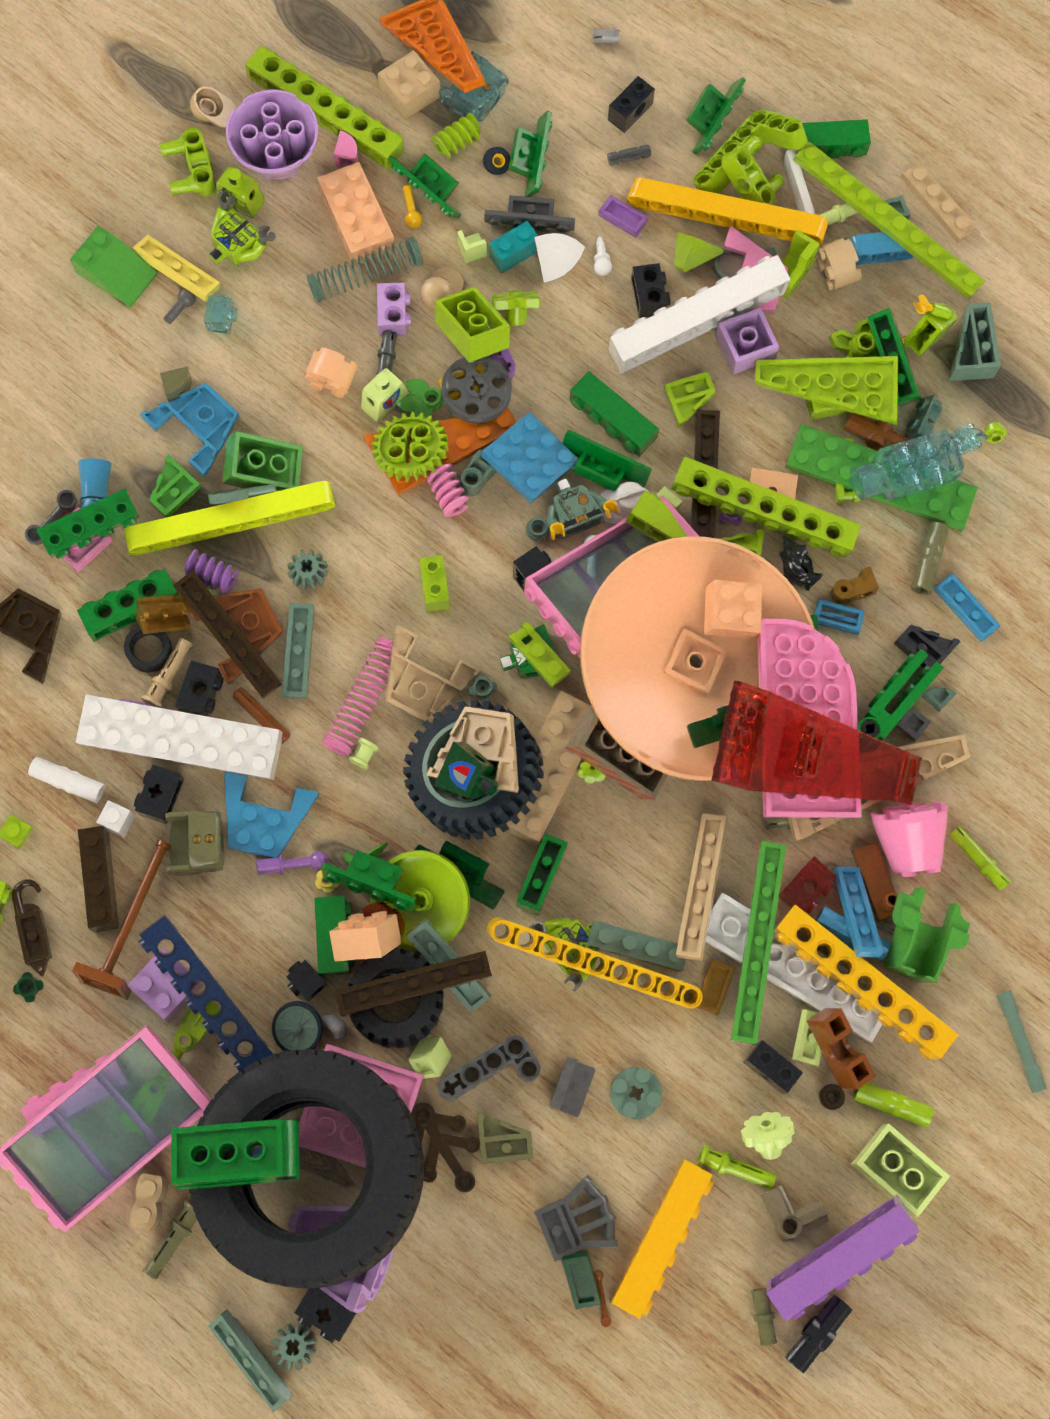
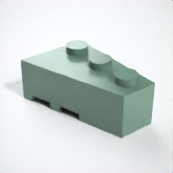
(976, 345)

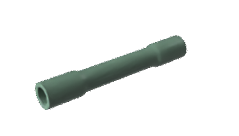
(1031, 1068)

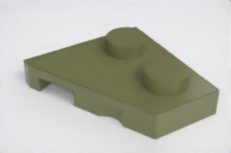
(503, 1141)

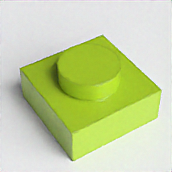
(15, 831)

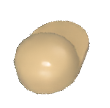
(211, 106)
(441, 284)

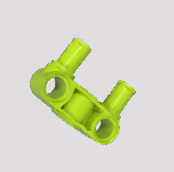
(197, 160)
(748, 176)

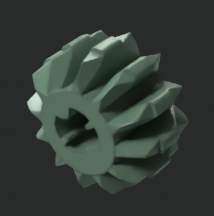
(307, 578)
(303, 1347)

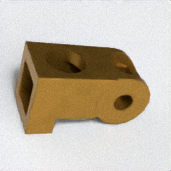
(855, 589)

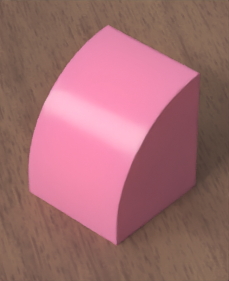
(345, 150)

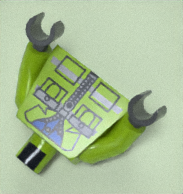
(235, 236)
(571, 931)

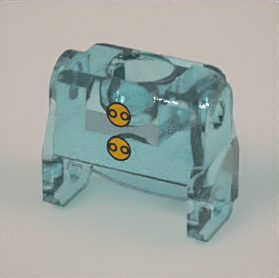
(480, 100)

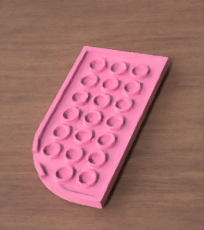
(812, 673)

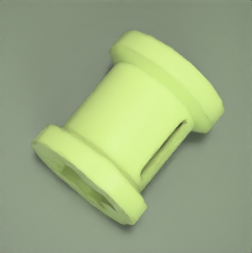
(363, 753)

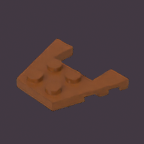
(255, 620)

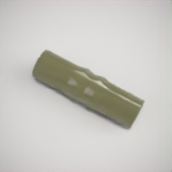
(930, 558)

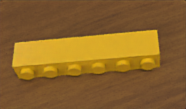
(661, 1239)

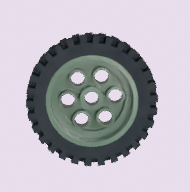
(453, 811)

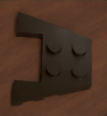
(32, 625)

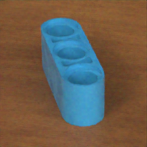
(878, 249)

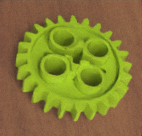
(430, 447)

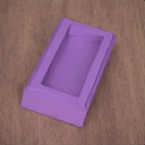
(623, 216)

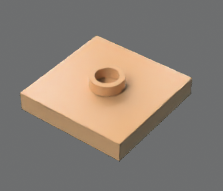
(776, 481)

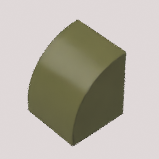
(176, 382)

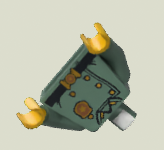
(576, 510)

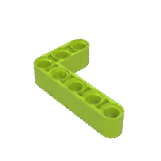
(769, 128)

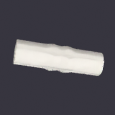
(66, 779)

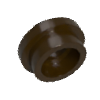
(839, 1093)

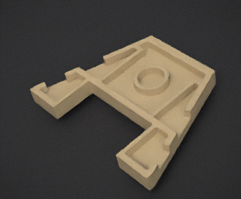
(417, 688)
(490, 735)

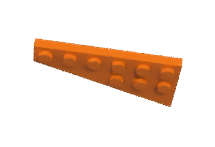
(436, 39)
(463, 442)

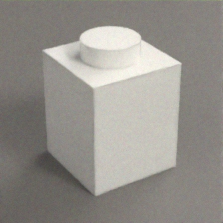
(116, 819)

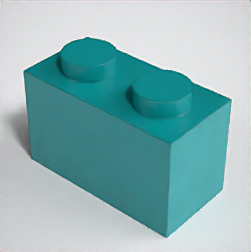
(513, 247)

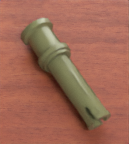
(179, 1229)

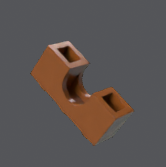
(847, 1065)

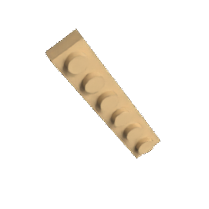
(702, 887)

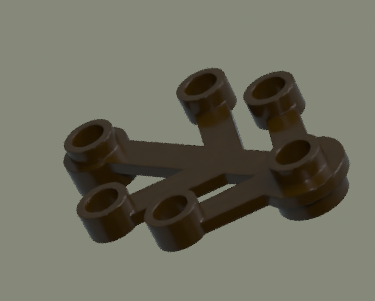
(440, 1143)

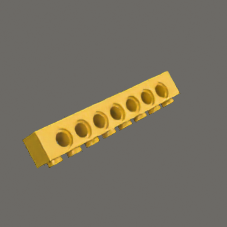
(940, 1034)

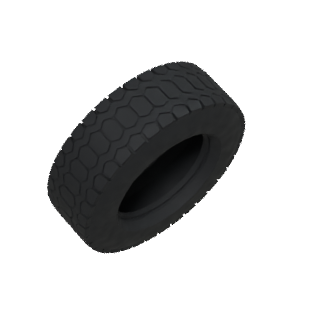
(390, 1185)

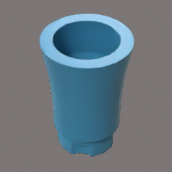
(93, 479)

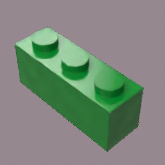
(840, 137)
(541, 874)
(328, 914)

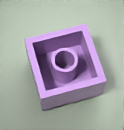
(746, 340)
(157, 990)

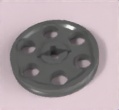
(469, 396)

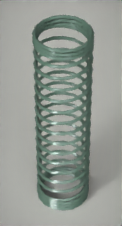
(413, 253)

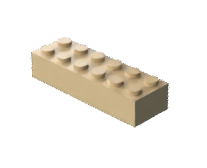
(558, 769)

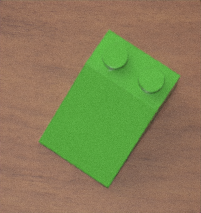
(113, 266)
(261, 462)

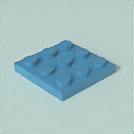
(529, 457)

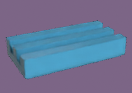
(837, 625)

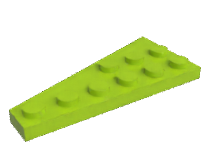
(850, 384)

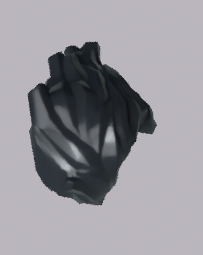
(798, 565)

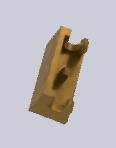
(163, 614)

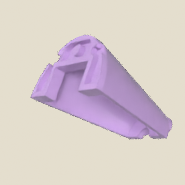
(354, 1292)

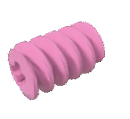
(446, 491)

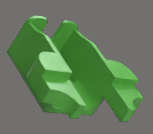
(919, 948)

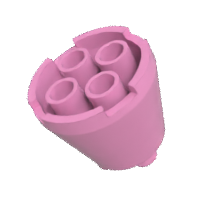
(912, 836)

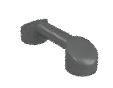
(66, 503)

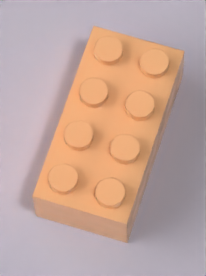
(355, 212)

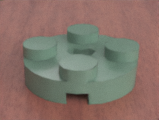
(630, 1106)

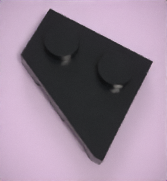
(930, 642)

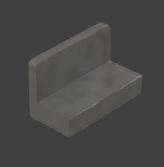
(572, 1087)

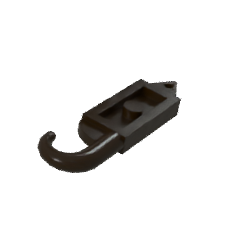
(31, 929)

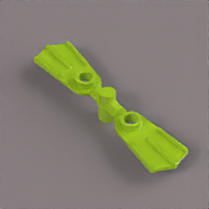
(193, 1028)

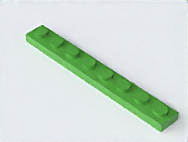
(758, 943)

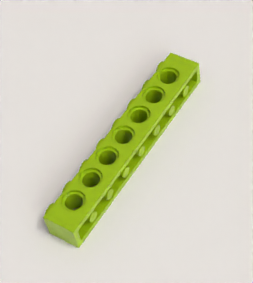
(265, 61)
(778, 504)

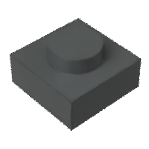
(913, 724)

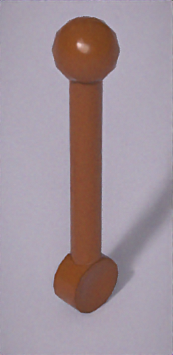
(605, 1320)

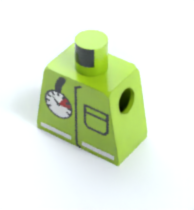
(244, 188)

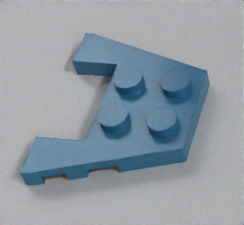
(202, 414)
(261, 828)

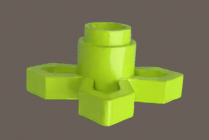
(516, 305)
(858, 344)

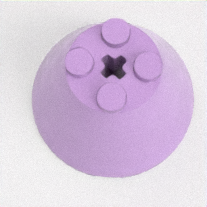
(272, 133)

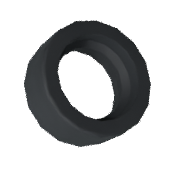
(149, 666)

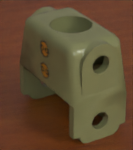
(195, 842)

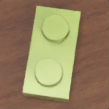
(806, 1046)

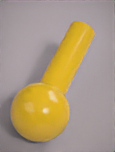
(413, 218)

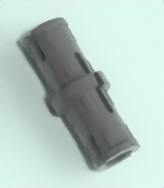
(387, 353)

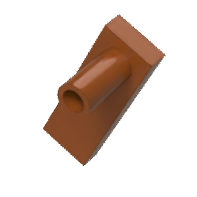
(876, 880)

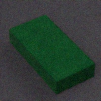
(581, 1280)

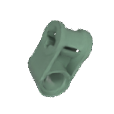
(479, 471)

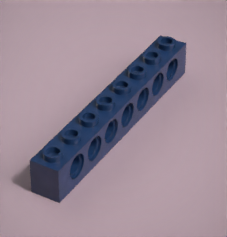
(164, 929)

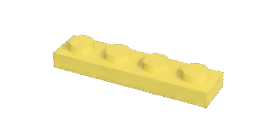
(176, 268)

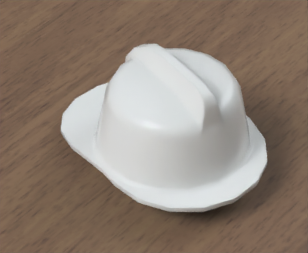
(626, 497)

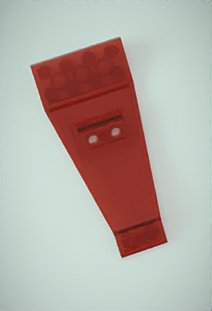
(795, 750)

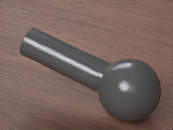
(185, 299)

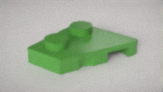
(173, 488)

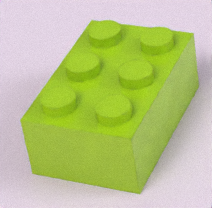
(472, 324)

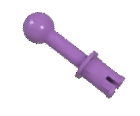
(277, 865)

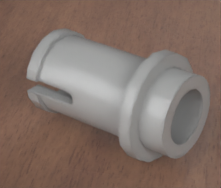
(606, 36)

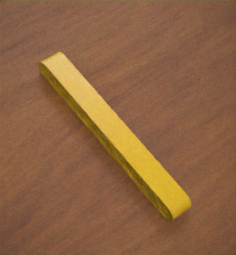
(725, 210)
(607, 963)

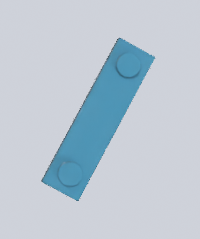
(858, 912)

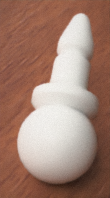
(602, 259)

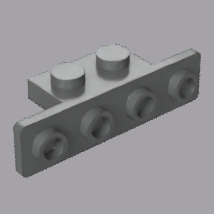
(534, 210)

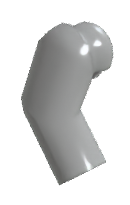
(335, 1025)

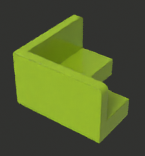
(799, 260)

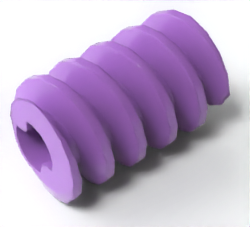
(211, 573)

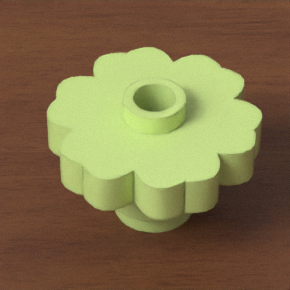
(768, 1134)

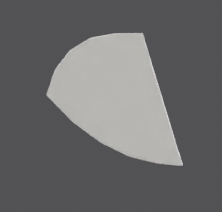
(557, 254)

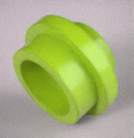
(995, 432)

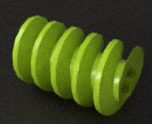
(456, 136)

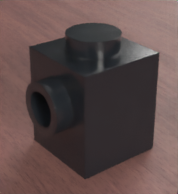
(305, 980)

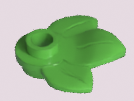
(418, 398)

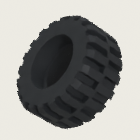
(396, 1033)

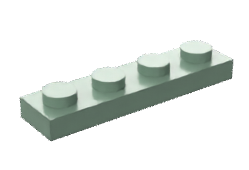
(298, 651)
(635, 946)
(437, 950)
(250, 1360)

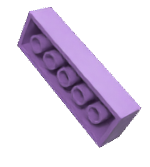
(842, 1258)

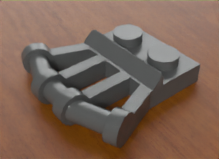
(560, 1226)

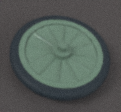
(297, 1026)

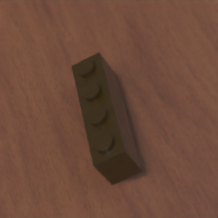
(98, 879)

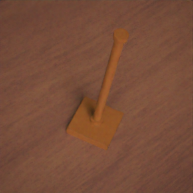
(104, 978)

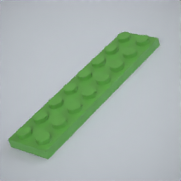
(831, 461)

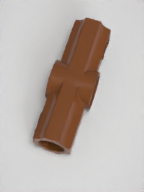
(874, 433)

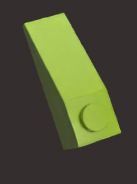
(654, 519)

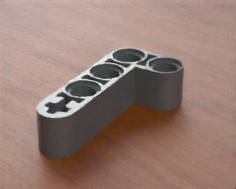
(487, 1072)

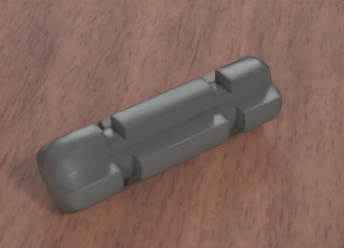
(629, 155)

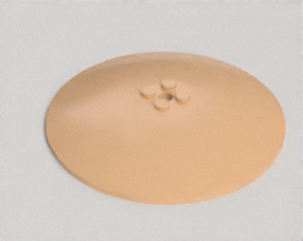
(642, 639)

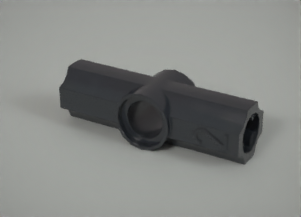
(818, 1333)

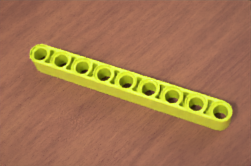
(229, 518)

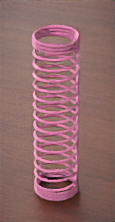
(337, 746)

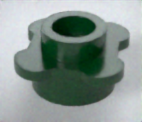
(27, 979)

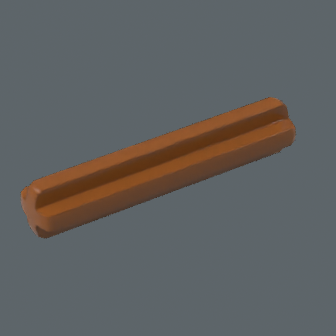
(258, 712)

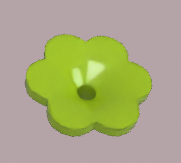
(589, 773)

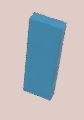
(966, 607)

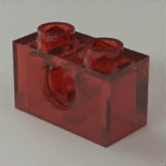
(813, 873)

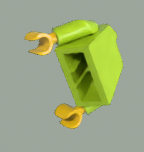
(931, 326)

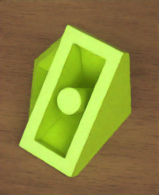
(693, 252)

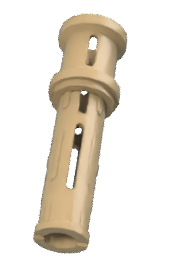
(162, 683)

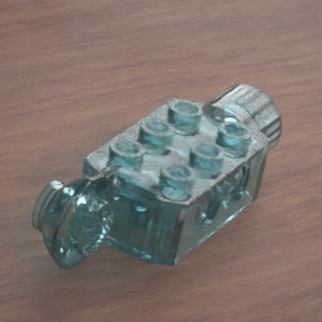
(916, 464)

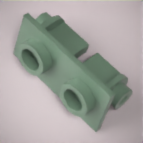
(927, 410)

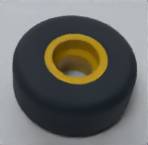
(488, 160)

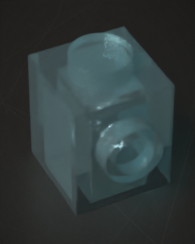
(220, 314)

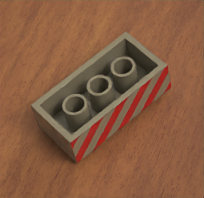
(602, 752)

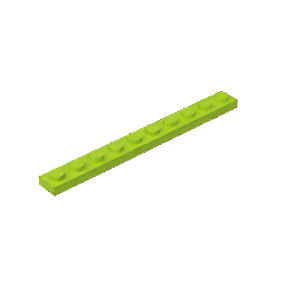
(889, 220)

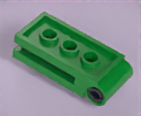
(878, 721)
(276, 1163)

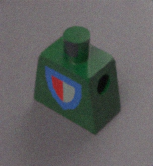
(466, 772)

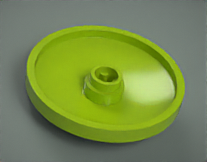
(438, 891)

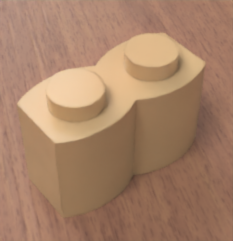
(147, 1209)

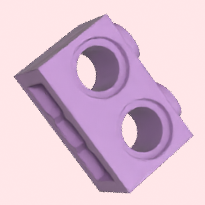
(393, 309)

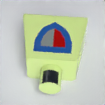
(384, 392)

